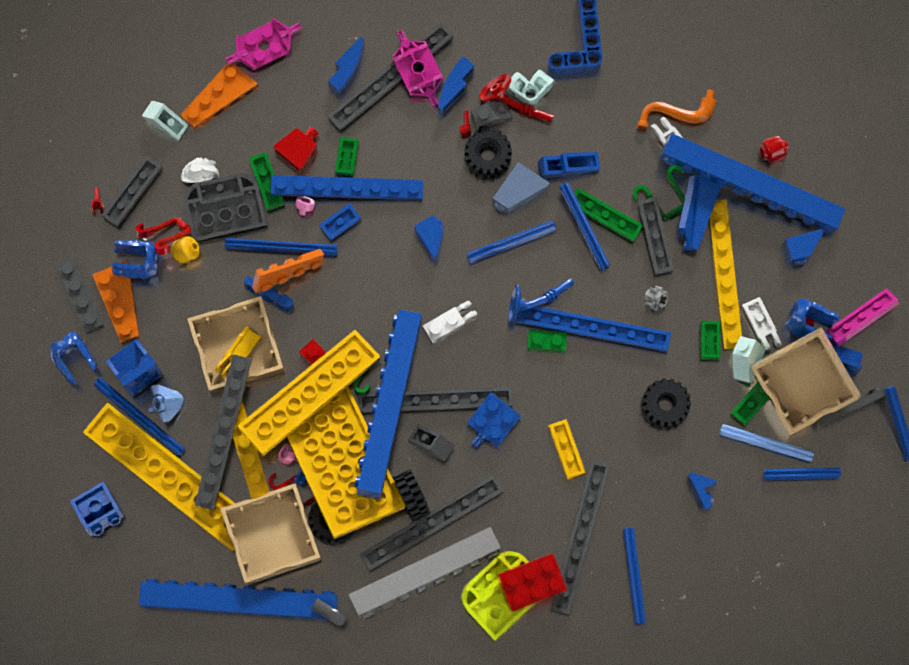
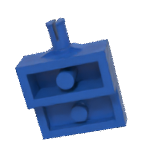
(493, 421)

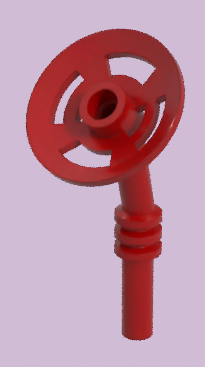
(498, 91)

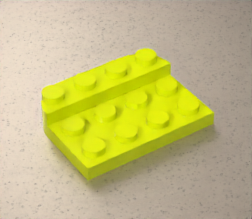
(484, 597)

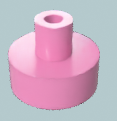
(304, 204)
(286, 455)

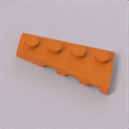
(225, 88)
(280, 274)
(119, 302)

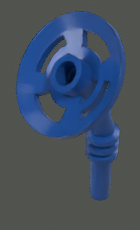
(518, 304)

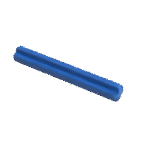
(898, 418)
(802, 473)

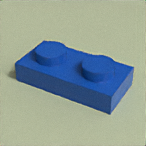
(340, 222)

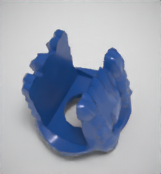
(135, 247)
(804, 308)
(59, 348)

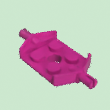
(273, 33)
(417, 83)

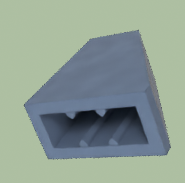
(519, 189)

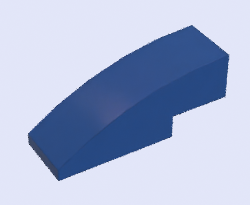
(347, 67)
(455, 84)
(568, 164)

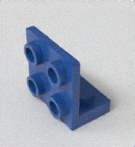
(850, 358)

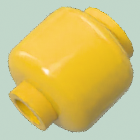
(185, 250)

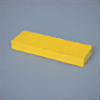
(566, 449)

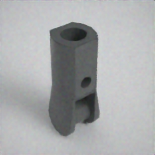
(328, 612)

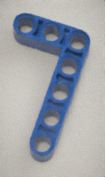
(588, 52)

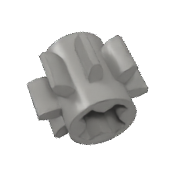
(656, 298)

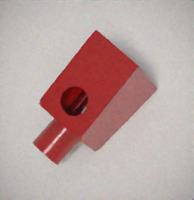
(297, 148)

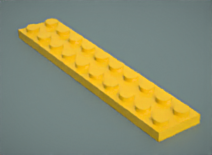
(157, 468)

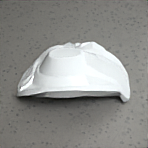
(199, 171)

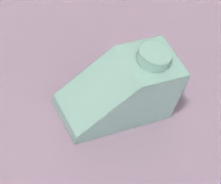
(165, 120)
(744, 356)

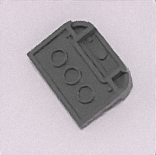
(224, 206)

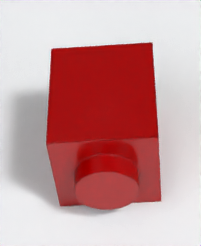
(312, 352)

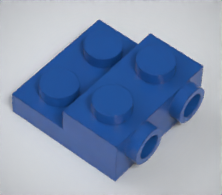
(97, 509)

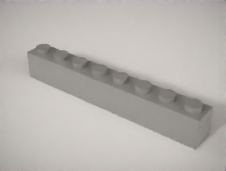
(424, 572)

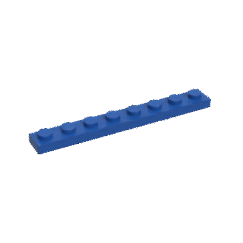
(346, 187)
(595, 328)

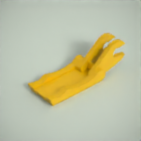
(242, 347)

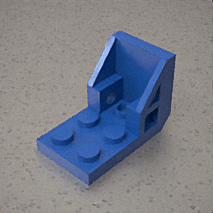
(134, 367)

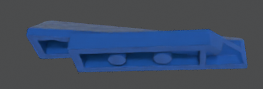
(697, 210)

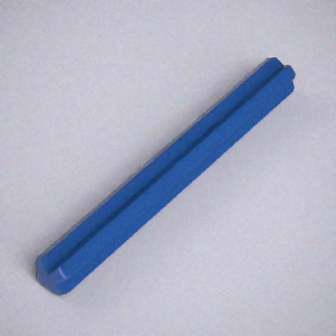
(584, 225)
(511, 241)
(634, 576)

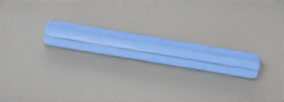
(766, 443)

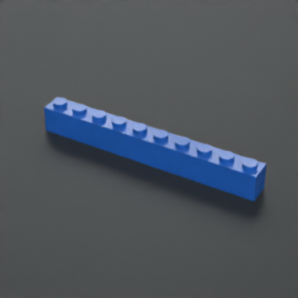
(752, 183)
(389, 404)
(233, 599)

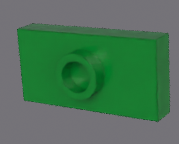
(346, 156)
(710, 340)

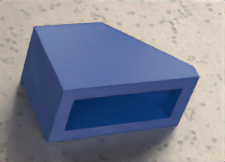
(431, 235)
(801, 247)

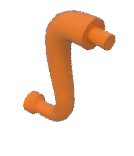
(694, 117)

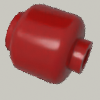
(774, 149)

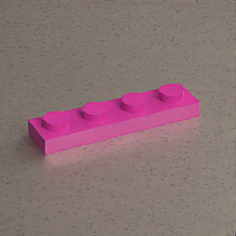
(862, 317)

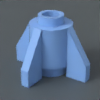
(166, 402)

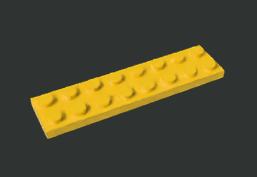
(308, 392)

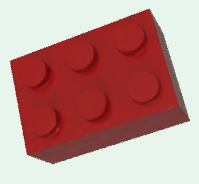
(531, 582)

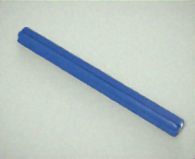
(279, 246)
(139, 417)

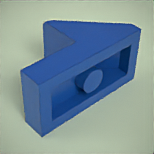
(699, 485)

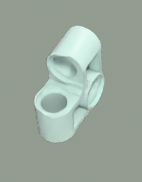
(538, 85)

